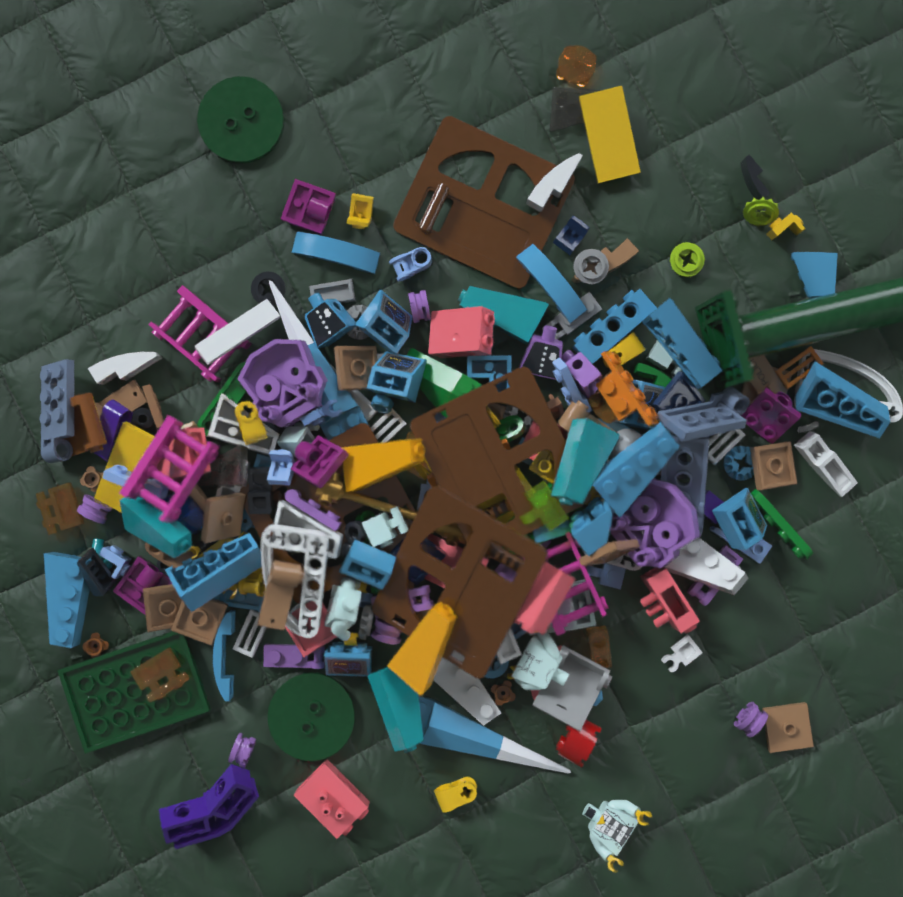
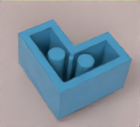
(489, 368)

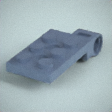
(56, 410)
(707, 418)
(696, 470)

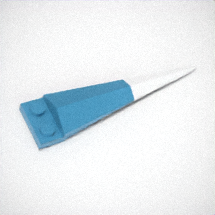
(352, 412)
(453, 731)

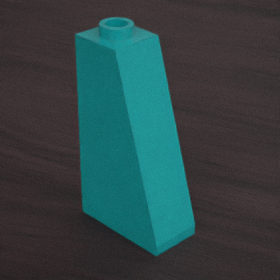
(512, 313)
(582, 460)
(143, 521)
(398, 708)

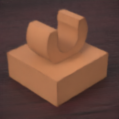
(555, 406)

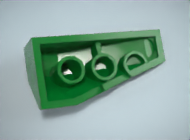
(442, 382)

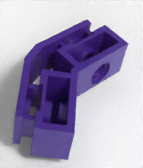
(213, 812)

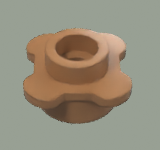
(86, 479)

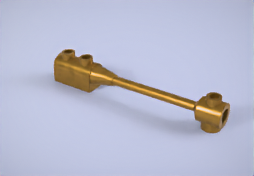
(334, 491)

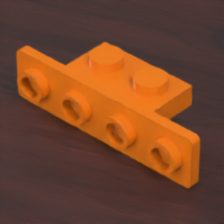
(621, 392)

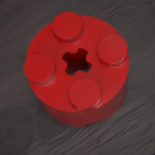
(578, 744)

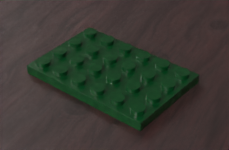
(113, 707)

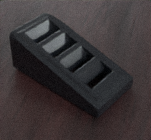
(96, 587)

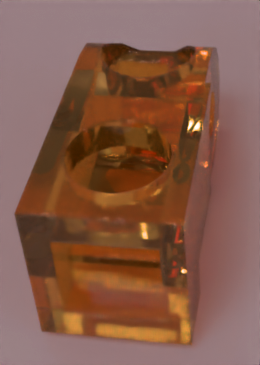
(599, 645)

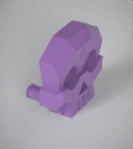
(275, 366)
(668, 512)

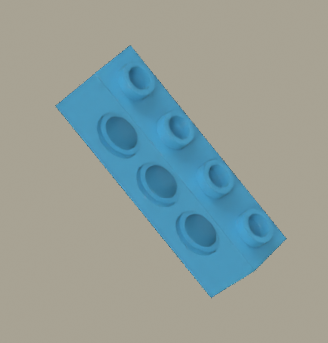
(642, 308)

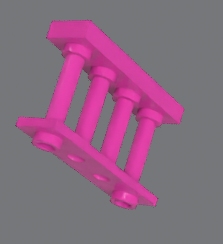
(203, 314)
(148, 464)
(560, 621)

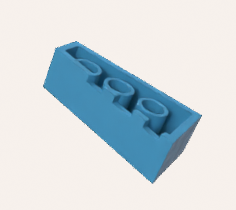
(682, 343)
(840, 402)
(633, 468)
(216, 571)
(66, 598)

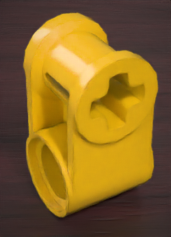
(627, 349)
(251, 428)
(253, 584)
(452, 794)

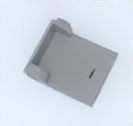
(578, 691)

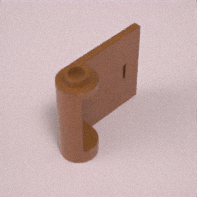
(87, 426)

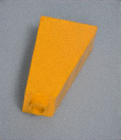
(379, 461)
(422, 652)

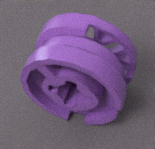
(419, 306)
(94, 509)
(386, 633)
(751, 719)
(242, 750)

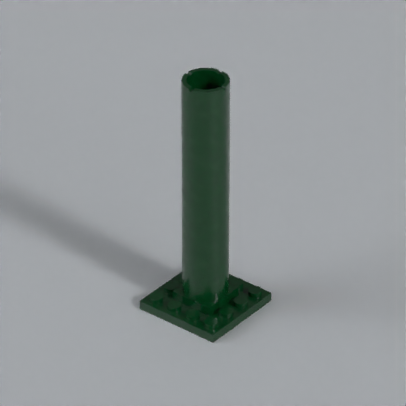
(788, 326)

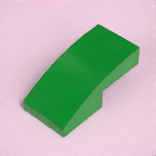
(651, 373)

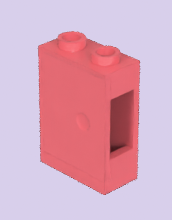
(461, 332)
(185, 453)
(544, 599)
(669, 600)
(332, 799)

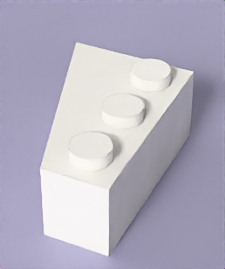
(226, 428)
(293, 517)
(706, 565)

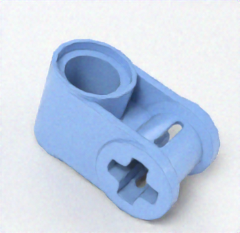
(409, 263)

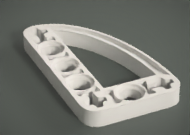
(881, 382)
(307, 545)

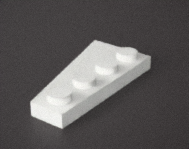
(466, 690)

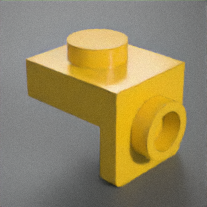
(360, 211)
(779, 225)

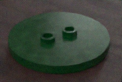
(240, 119)
(311, 716)

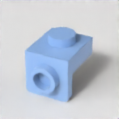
(280, 467)
(115, 555)

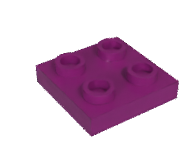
(308, 207)
(771, 414)
(318, 460)
(139, 576)

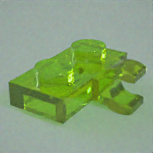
(545, 507)

